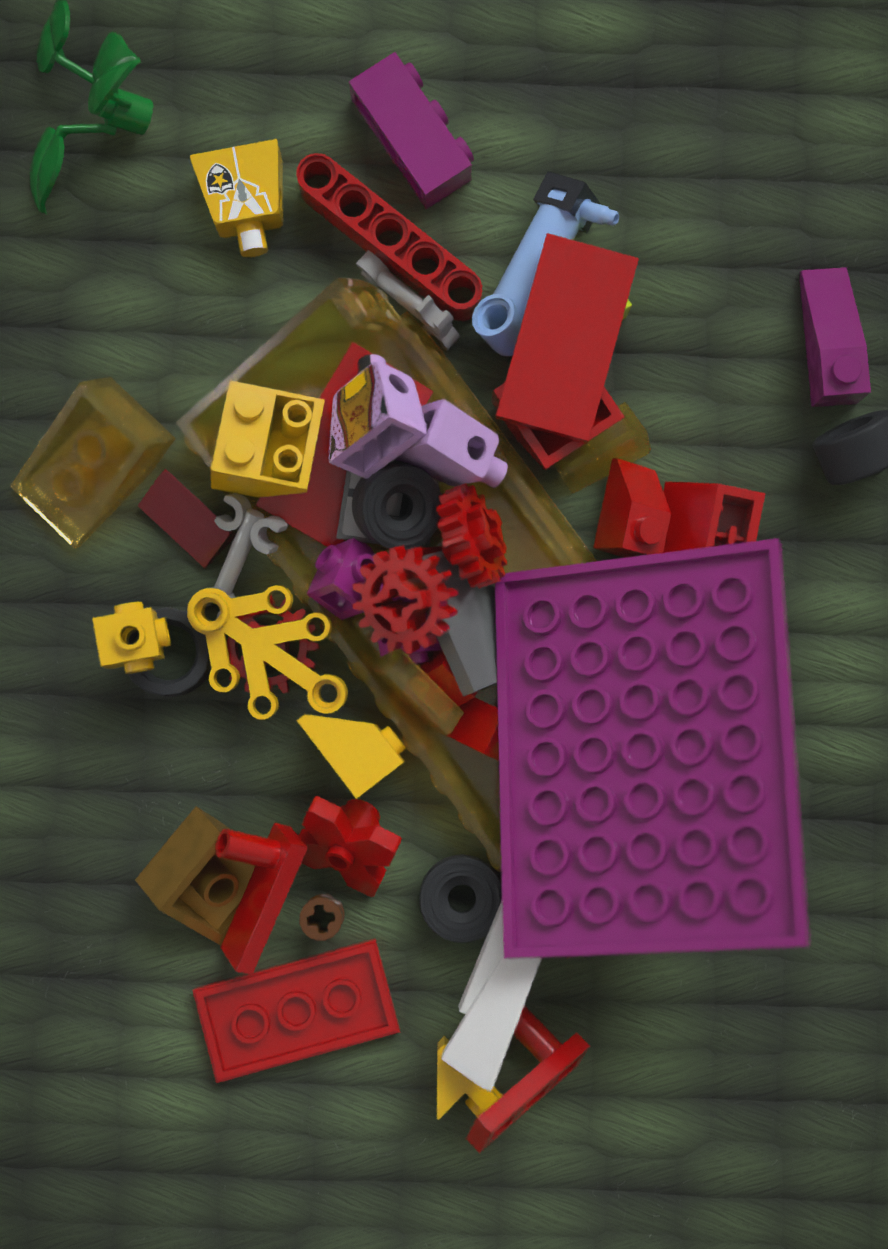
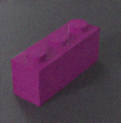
(412, 129)

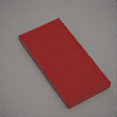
(567, 338)
(319, 508)
(296, 1010)

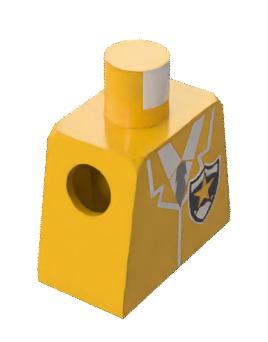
(243, 192)

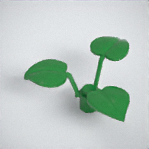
(106, 99)

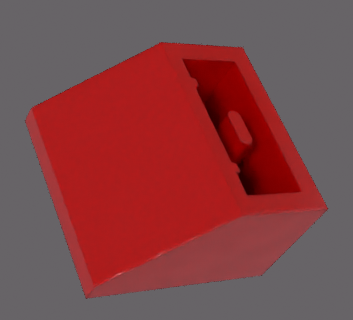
(710, 515)

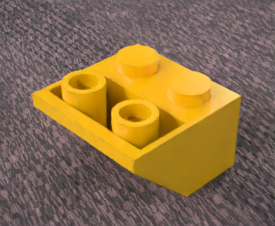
(265, 441)

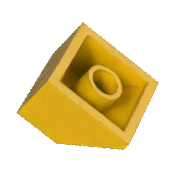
(355, 749)

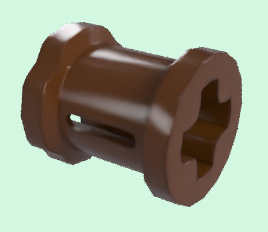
(313, 928)

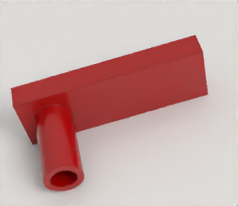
(275, 869)
(555, 1065)

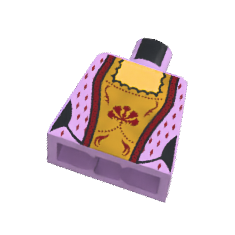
(374, 418)

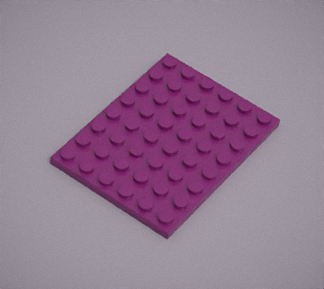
(649, 756)

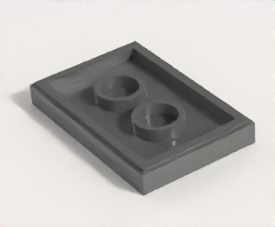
(472, 637)

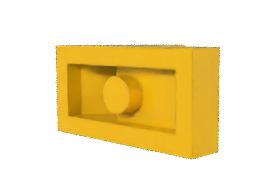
(453, 1084)

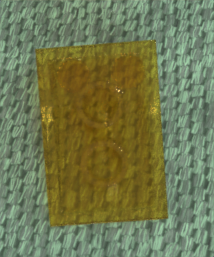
(91, 459)

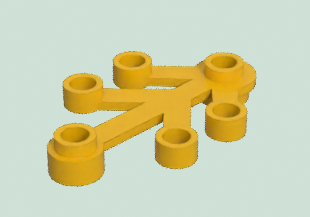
(260, 647)

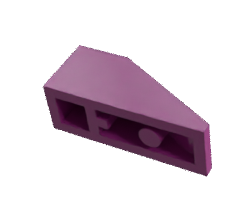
(833, 339)

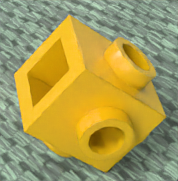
(113, 636)

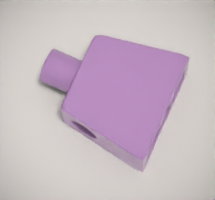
(455, 448)

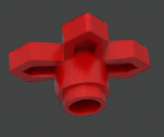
(349, 842)

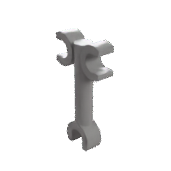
(434, 320)
(251, 532)

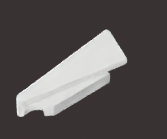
(491, 1009)

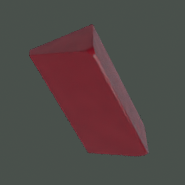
(185, 519)

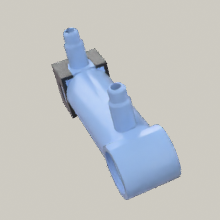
(563, 210)

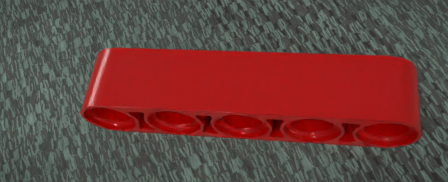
(381, 217)

